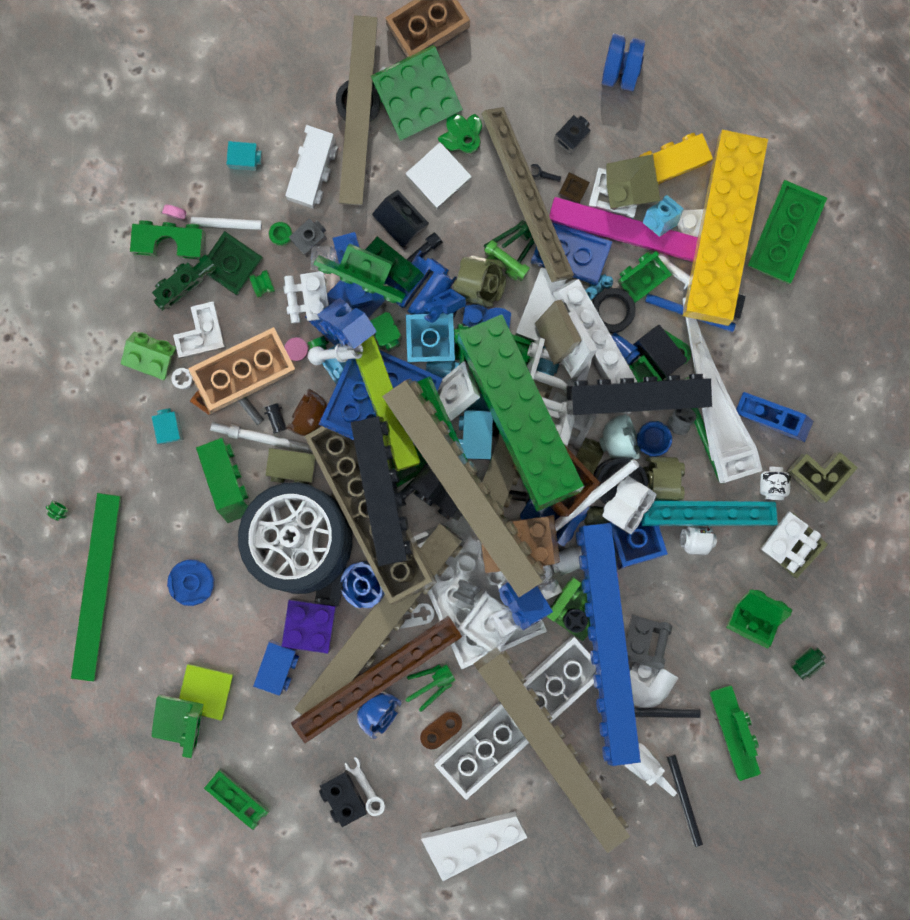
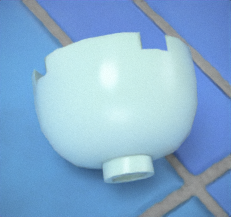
(620, 438)

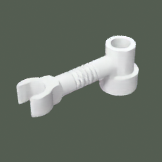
(369, 792)

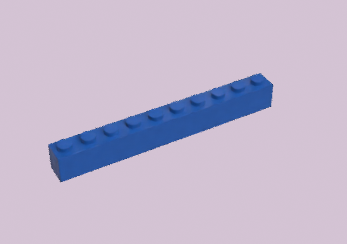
(609, 645)

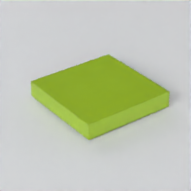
(207, 687)

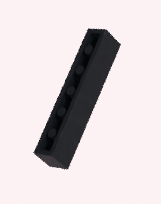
(638, 396)
(381, 490)

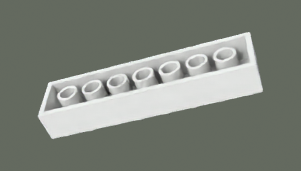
(496, 736)

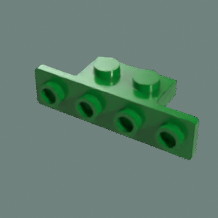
(363, 269)
(736, 732)

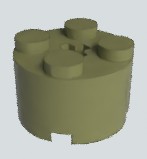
(480, 280)
(665, 478)

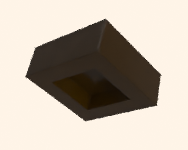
(574, 188)

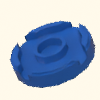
(191, 582)

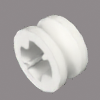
(178, 372)

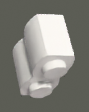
(629, 504)

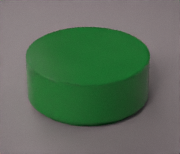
(280, 233)

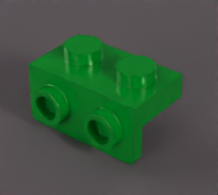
(643, 277)

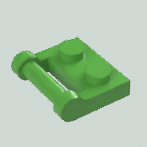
(513, 268)

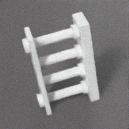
(566, 421)

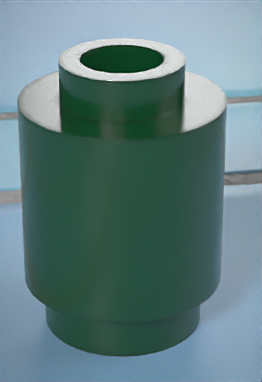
(809, 663)

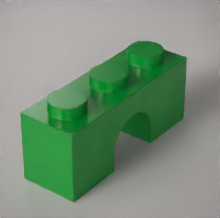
(147, 237)

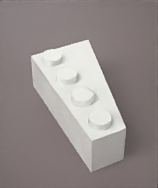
(468, 844)

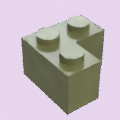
(824, 480)

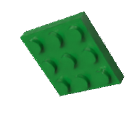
(416, 92)

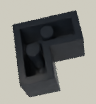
(432, 491)

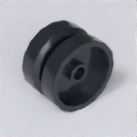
(609, 468)

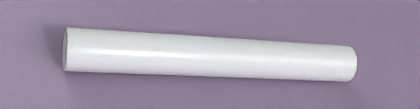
(227, 223)

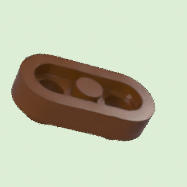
(441, 730)

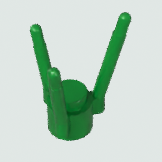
(442, 677)

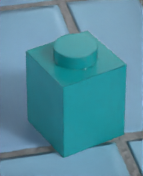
(243, 156)
(167, 426)

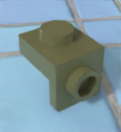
(590, 454)

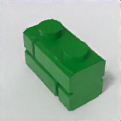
(387, 332)

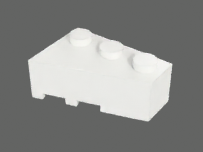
(312, 167)

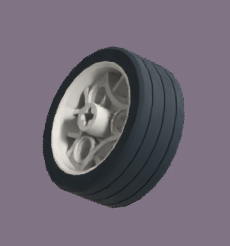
(294, 538)

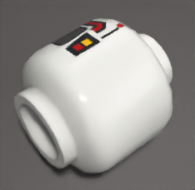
(698, 540)

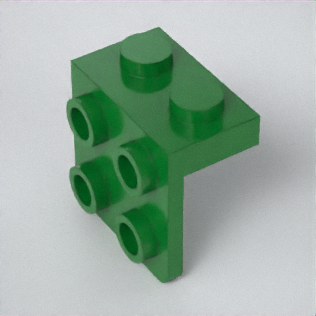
(758, 617)

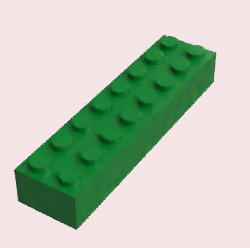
(519, 412)

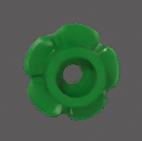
(320, 342)
(56, 510)

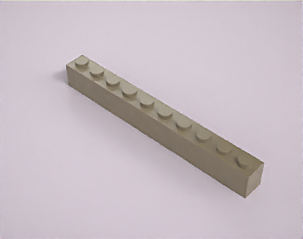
(464, 486)
(378, 624)
(551, 749)

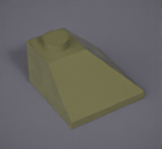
(632, 182)

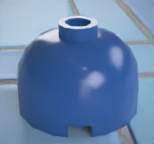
(361, 585)
(377, 714)

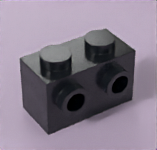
(343, 798)

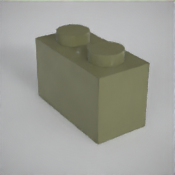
(290, 465)

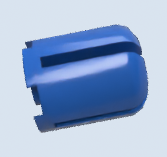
(436, 284)

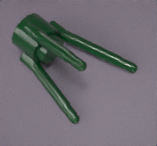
(523, 231)

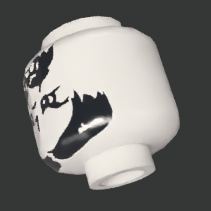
(775, 483)

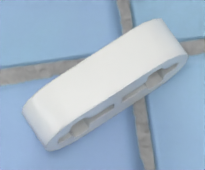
(415, 621)

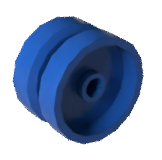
(623, 62)

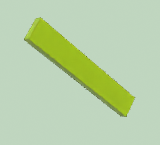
(377, 385)

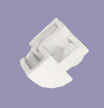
(650, 685)

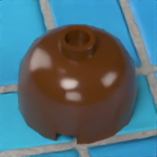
(308, 414)

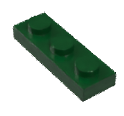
(402, 270)

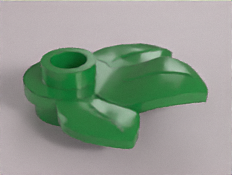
(459, 130)
(457, 350)

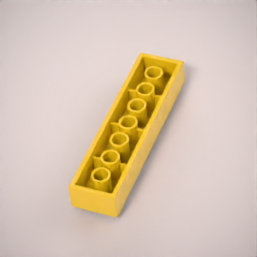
(725, 227)

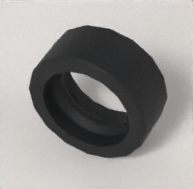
(341, 94)
(626, 298)

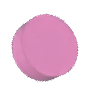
(174, 212)
(296, 349)

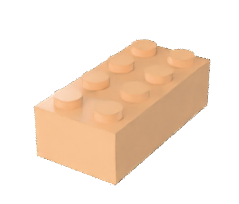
(241, 370)

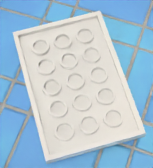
(469, 567)

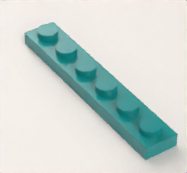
(710, 513)

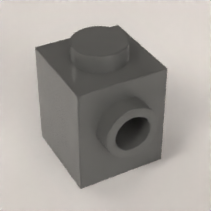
(308, 235)

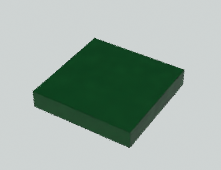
(234, 263)

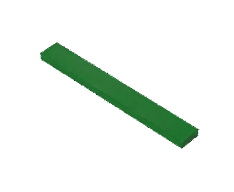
(96, 587)

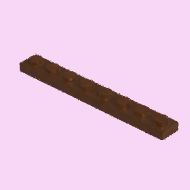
(376, 679)

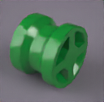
(262, 283)

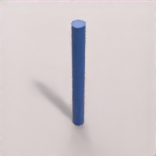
(678, 308)

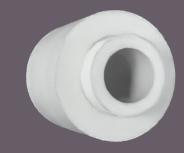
(568, 561)

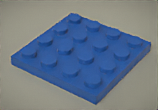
(350, 397)

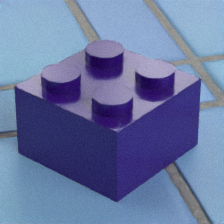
(309, 626)

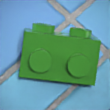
(148, 355)

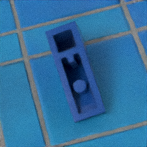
(775, 416)

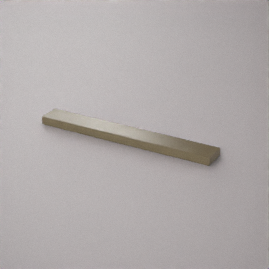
(358, 110)
(527, 194)

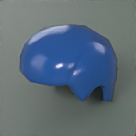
(654, 438)

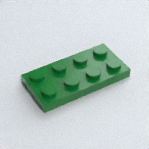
(787, 232)

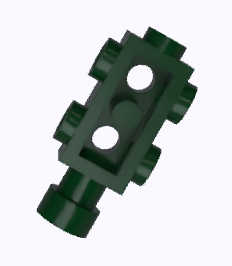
(178, 284)

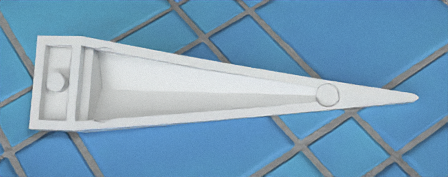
(726, 434)

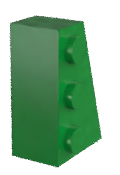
(224, 479)

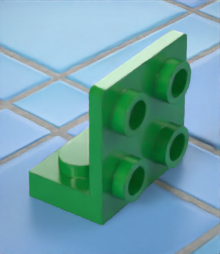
(178, 722)

